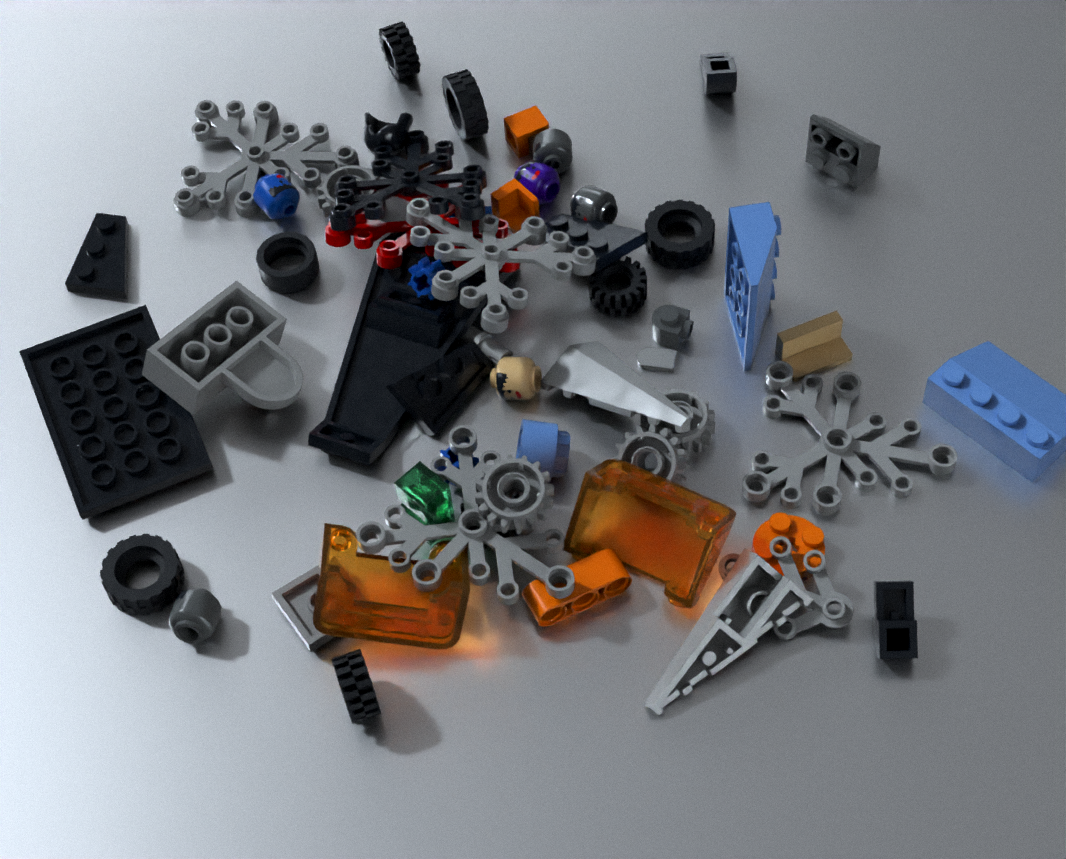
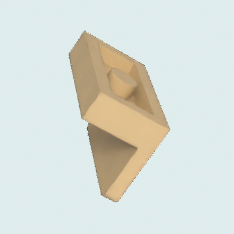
(813, 346)

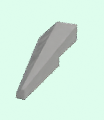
(611, 385)
(741, 610)

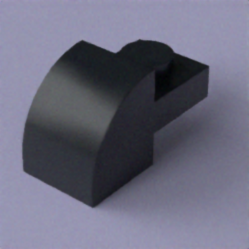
(718, 73)
(894, 620)

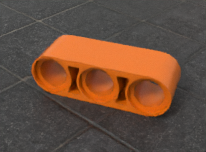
(596, 580)

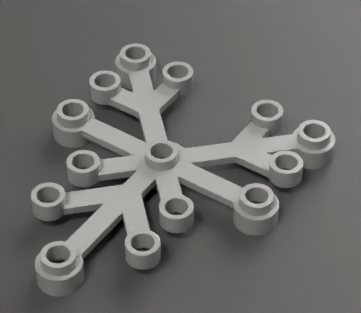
(254, 157)
(491, 258)
(879, 451)
(508, 550)

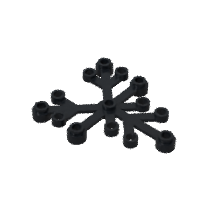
(410, 183)

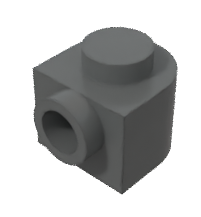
(671, 326)

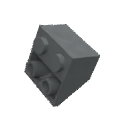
(840, 151)

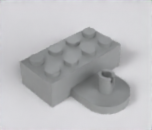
(224, 346)

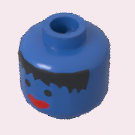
(276, 196)

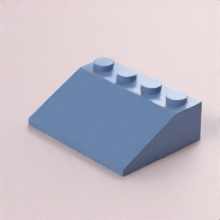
(750, 273)
(1001, 407)

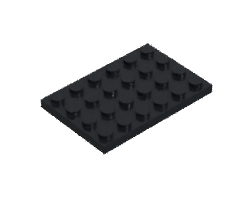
(108, 420)

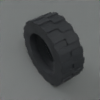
(465, 104)
(680, 214)
(133, 551)

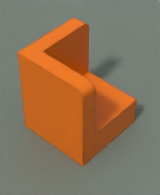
(521, 126)
(514, 204)

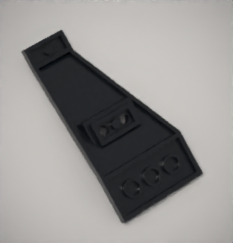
(388, 341)

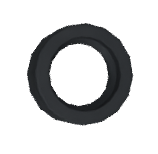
(284, 244)

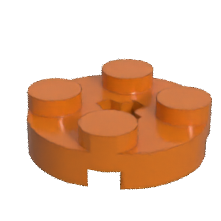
(801, 534)

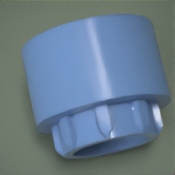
(544, 444)

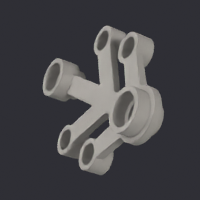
(819, 603)

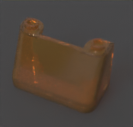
(650, 526)
(369, 601)

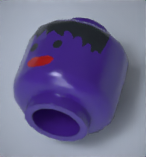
(539, 180)

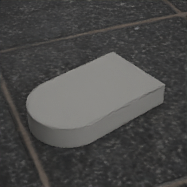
(656, 359)

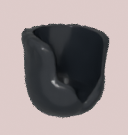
(381, 133)

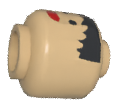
(516, 378)

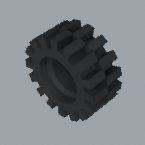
(399, 50)
(618, 300)
(356, 686)

